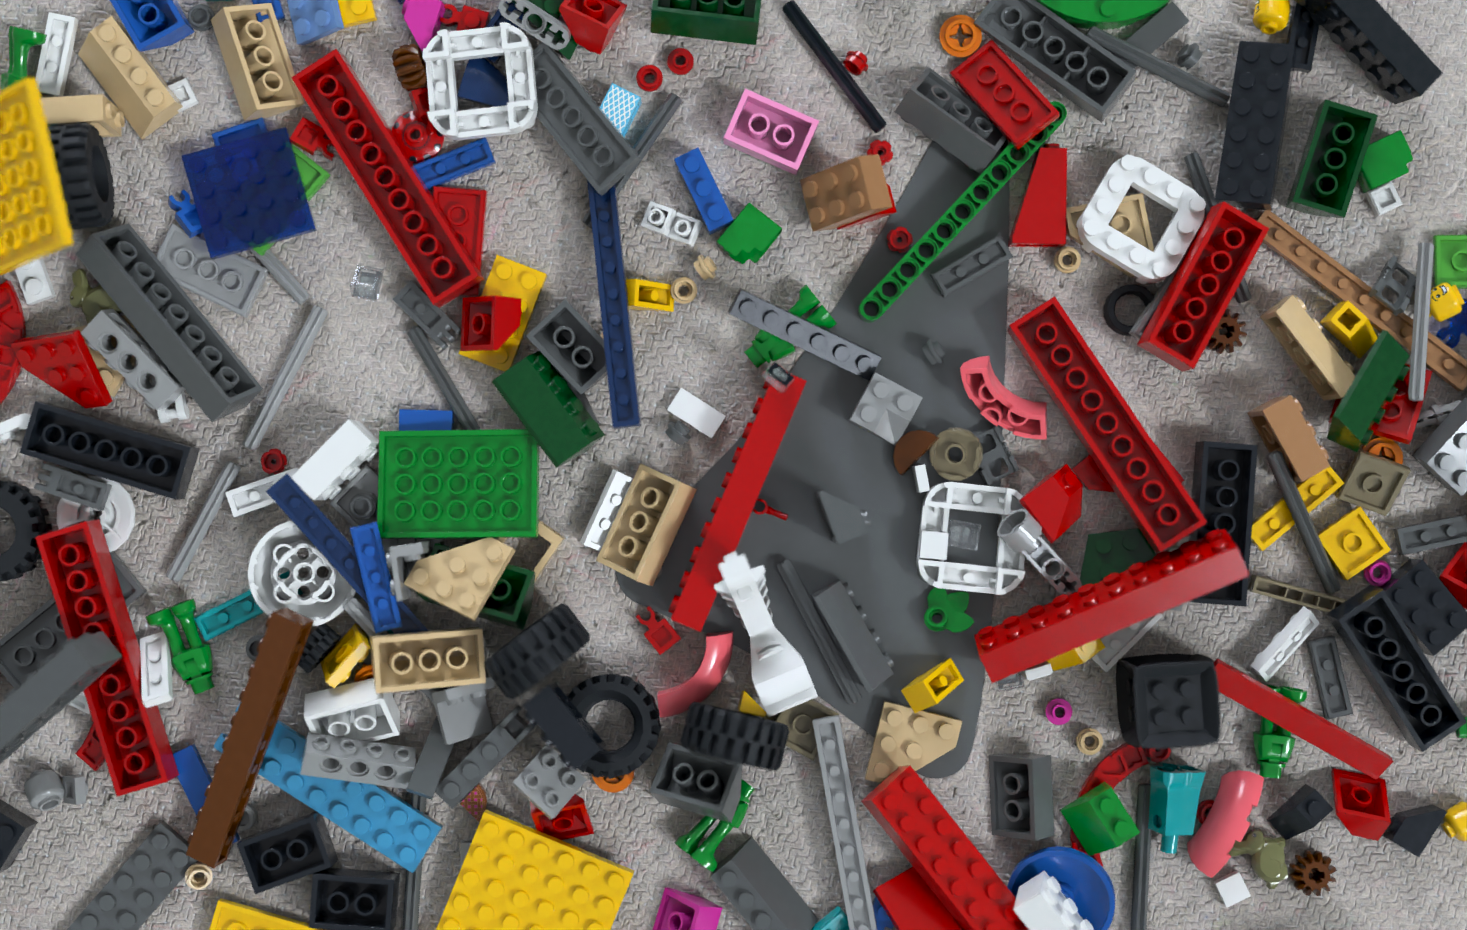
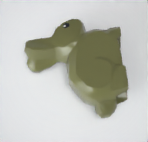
(88, 298)
(1266, 856)

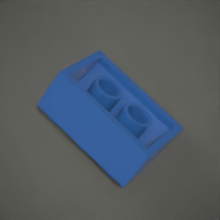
(153, 22)

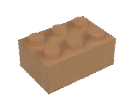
(846, 192)
(1285, 430)

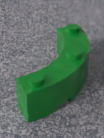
(1103, 13)

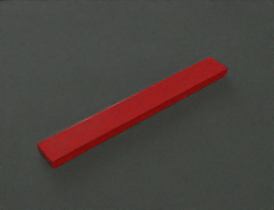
(1300, 721)

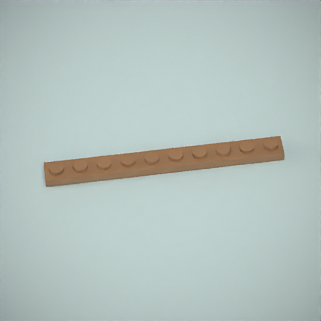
(1347, 286)

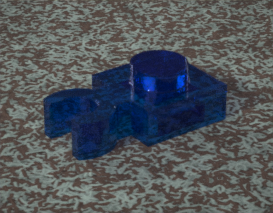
(1457, 326)

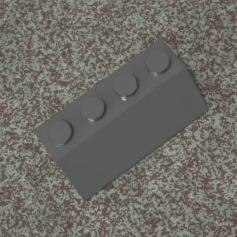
(951, 120)
(853, 635)
(761, 891)

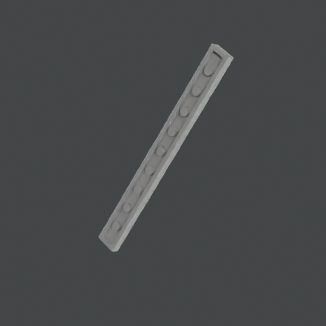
(844, 823)

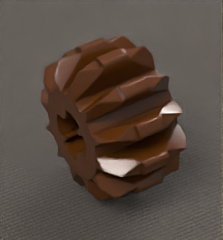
(410, 67)
(1231, 338)
(1304, 867)

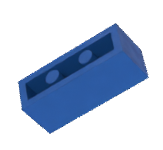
(703, 191)

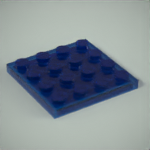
(249, 193)

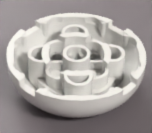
(271, 593)

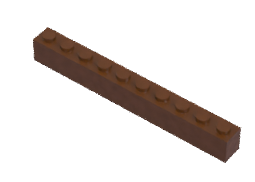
(249, 736)

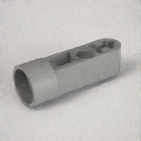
(1024, 535)

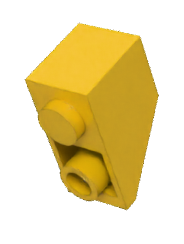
(1350, 328)

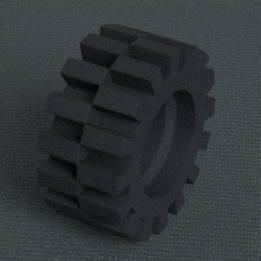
(317, 647)

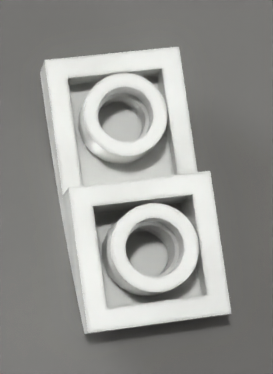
(671, 224)

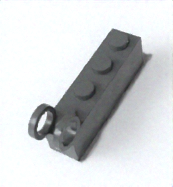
(483, 758)

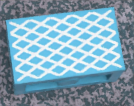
(621, 107)

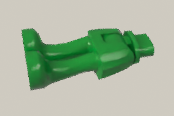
(19, 45)
(771, 347)
(192, 663)
(1275, 747)
(705, 852)

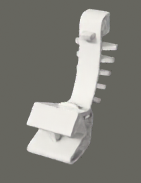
(775, 664)

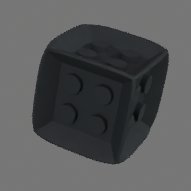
(1168, 701)

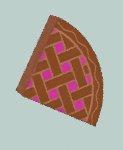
(476, 802)

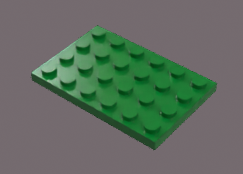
(458, 484)

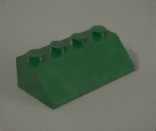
(707, 19)
(1331, 160)
(1369, 393)
(548, 408)
(510, 598)

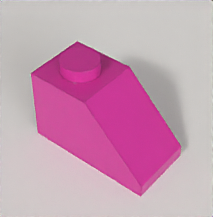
(423, 19)

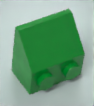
(1099, 820)

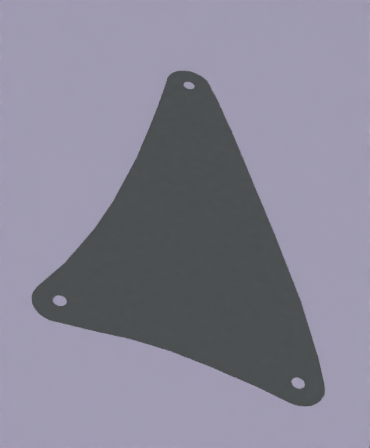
(846, 461)

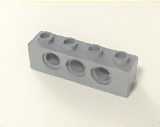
(129, 342)
(358, 760)

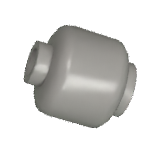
(44, 790)

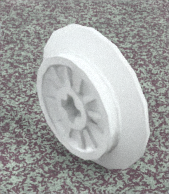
(116, 519)

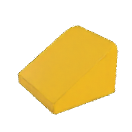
(749, 706)

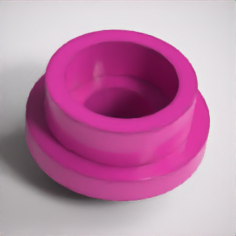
(1385, 573)
(1053, 705)

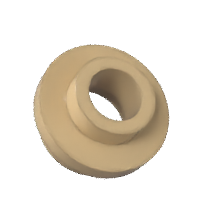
(1075, 260)
(705, 267)
(691, 286)
(1095, 746)
(198, 883)

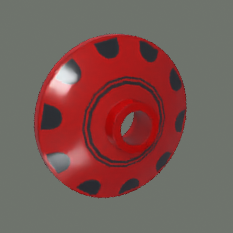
(422, 148)

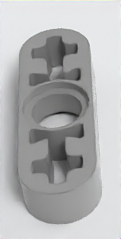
(536, 32)

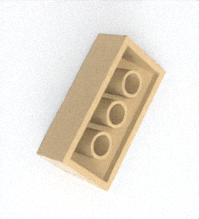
(256, 60)
(128, 77)
(1309, 347)
(646, 525)
(427, 659)

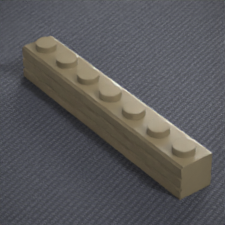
(1294, 594)

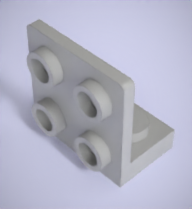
(397, 561)
(463, 711)
(548, 782)

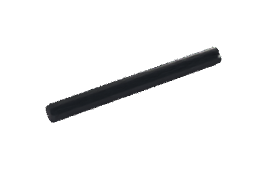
(834, 66)

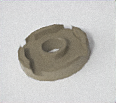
(971, 450)

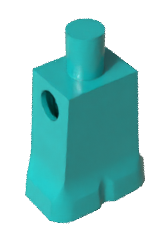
(1174, 801)

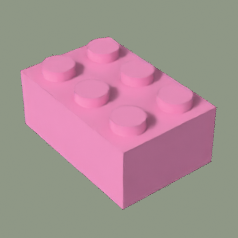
(770, 132)

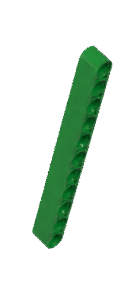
(952, 222)

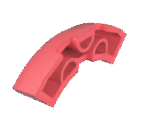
(1000, 405)
(703, 681)
(1225, 821)

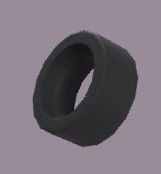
(1109, 306)

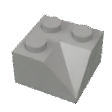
(885, 409)

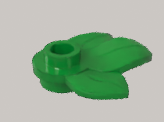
(951, 608)

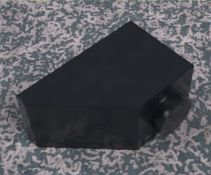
(1300, 812)
(1414, 828)

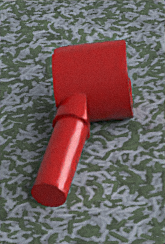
(769, 510)

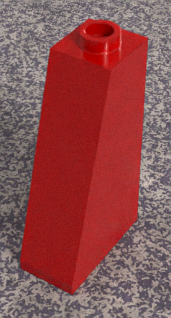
(1043, 202)

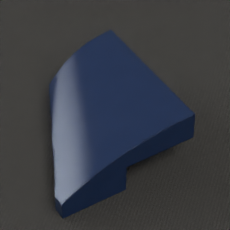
(483, 84)

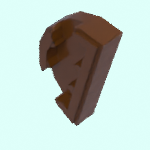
(911, 449)

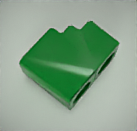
(1384, 161)
(749, 235)

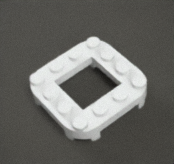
(472, 44)
(1122, 250)
(969, 577)

